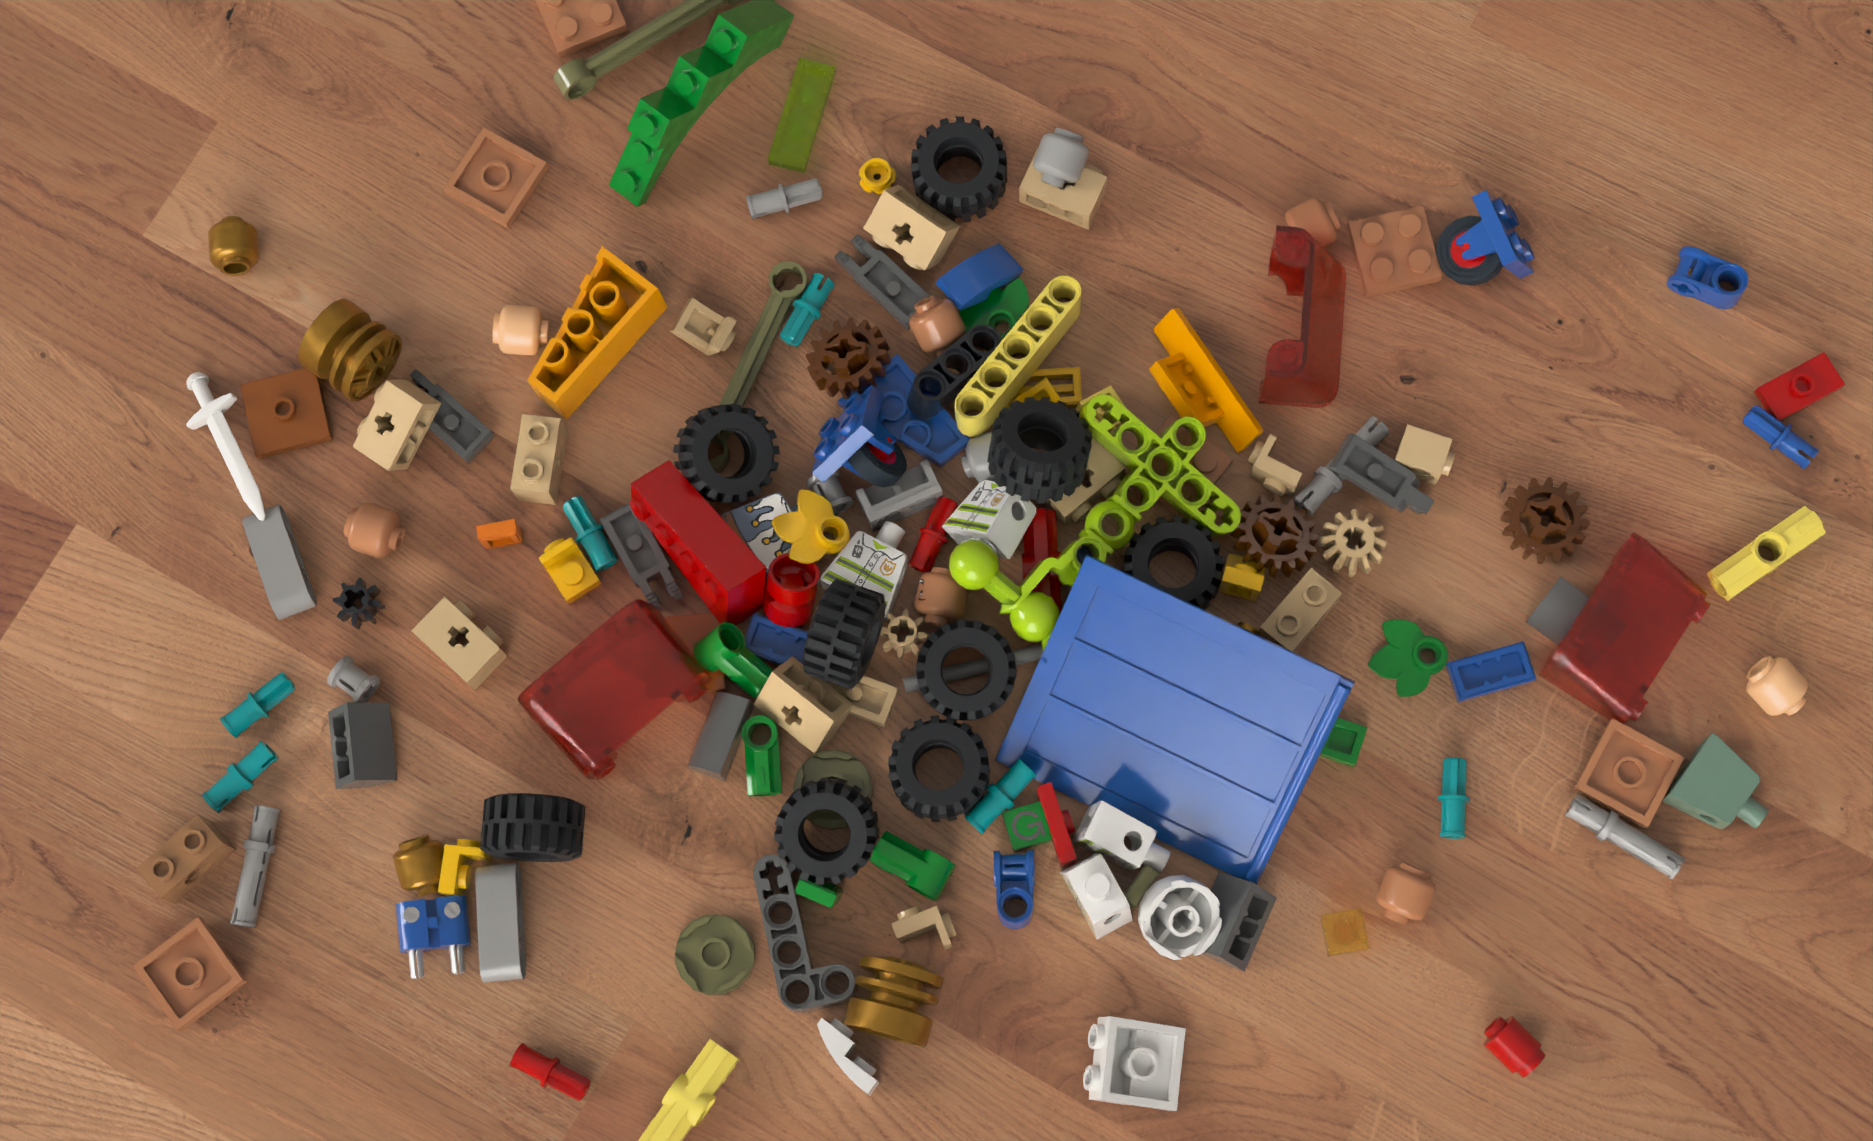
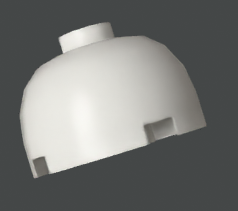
(1179, 917)

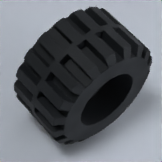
(952, 141)
(757, 447)
(1035, 472)
(1184, 539)
(844, 633)
(974, 635)
(929, 736)
(532, 827)
(802, 854)

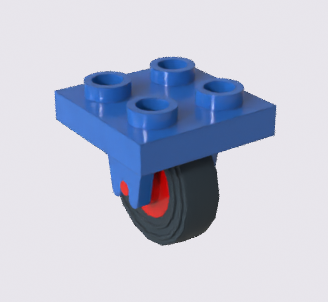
(1478, 247)
(860, 443)

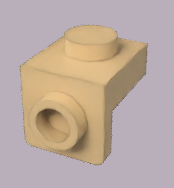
(704, 328)
(1275, 475)
(914, 923)

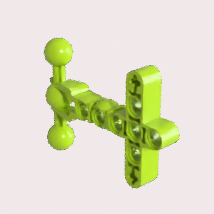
(1034, 613)

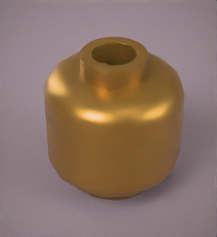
(233, 246)
(419, 864)

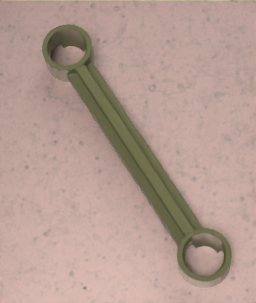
(581, 75)
(758, 348)

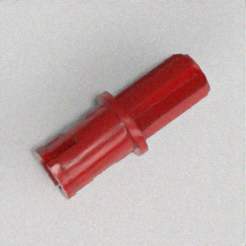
(932, 536)
(550, 1072)

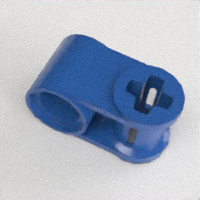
(1704, 279)
(1014, 880)

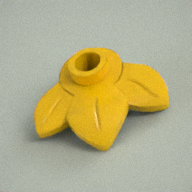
(806, 528)

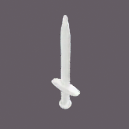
(212, 414)

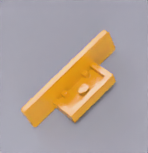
(1198, 384)

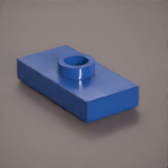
(773, 641)
(1490, 672)

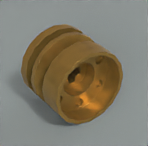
(349, 349)
(894, 1000)

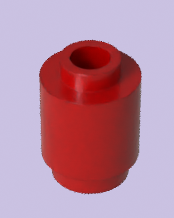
(1513, 1046)

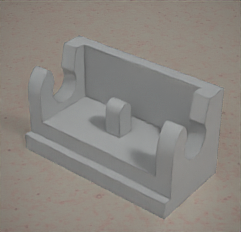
(909, 495)

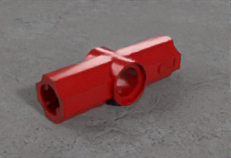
(1040, 544)

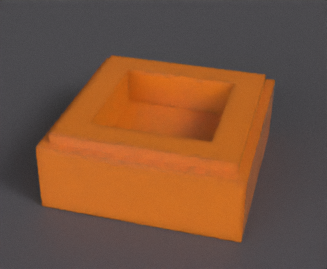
(499, 534)

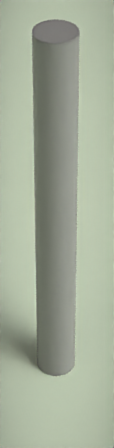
(977, 667)

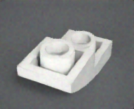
(838, 1042)

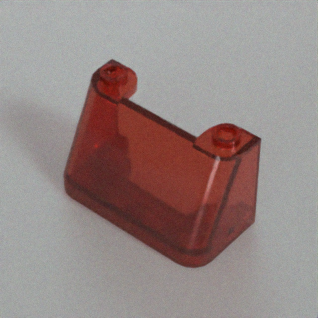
(1308, 368)
(1626, 631)
(613, 686)

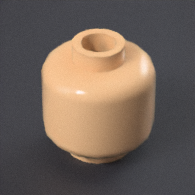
(520, 330)
(1776, 686)

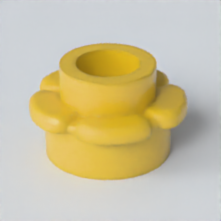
(873, 167)

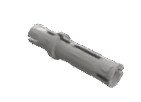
(1329, 481)
(1636, 843)
(256, 860)

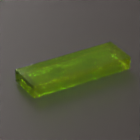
(801, 115)

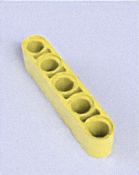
(1013, 371)

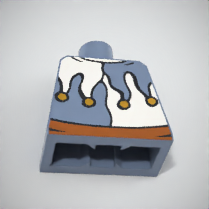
(755, 527)

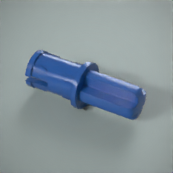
(1779, 435)

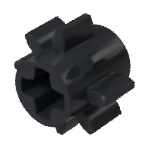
(370, 606)

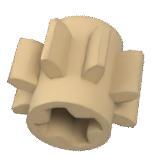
(895, 627)

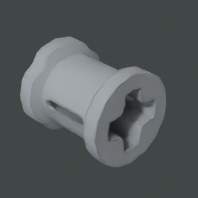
(832, 491)
(353, 680)

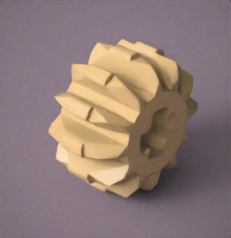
(1364, 552)

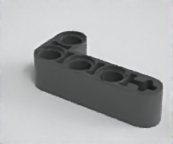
(794, 932)

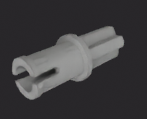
(784, 198)

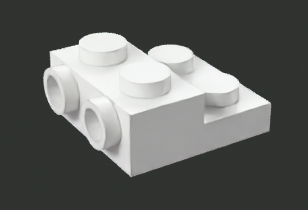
(1135, 1063)

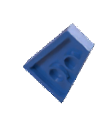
(931, 437)

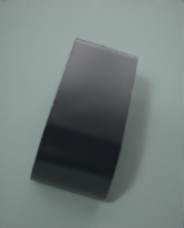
(945, 384)

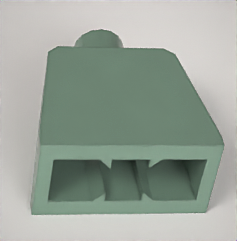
(1717, 787)

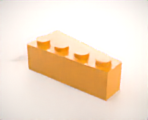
(595, 333)

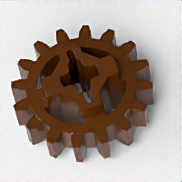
(848, 358)
(1558, 526)
(1275, 536)

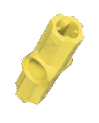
(1783, 539)
(691, 1095)

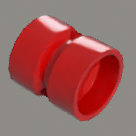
(790, 591)

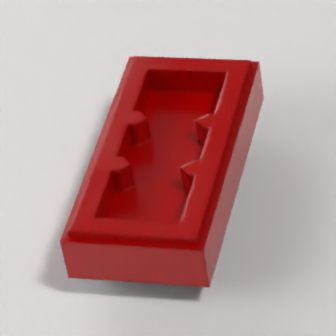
(1800, 387)
(1059, 825)

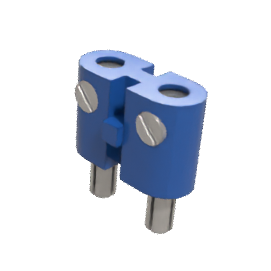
(433, 925)

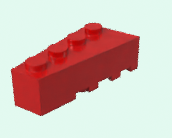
(700, 544)

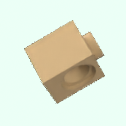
(1425, 454)

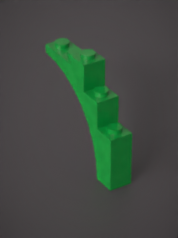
(698, 78)

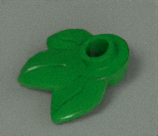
(998, 308)
(1402, 657)

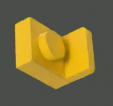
(569, 569)
(1241, 578)
(454, 872)

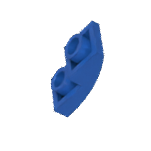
(978, 276)

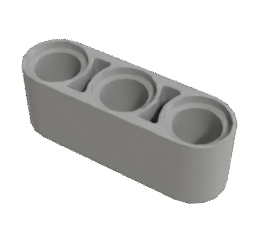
(279, 562)
(500, 922)

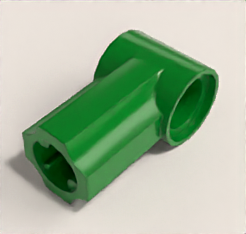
(727, 651)
(762, 761)
(921, 870)

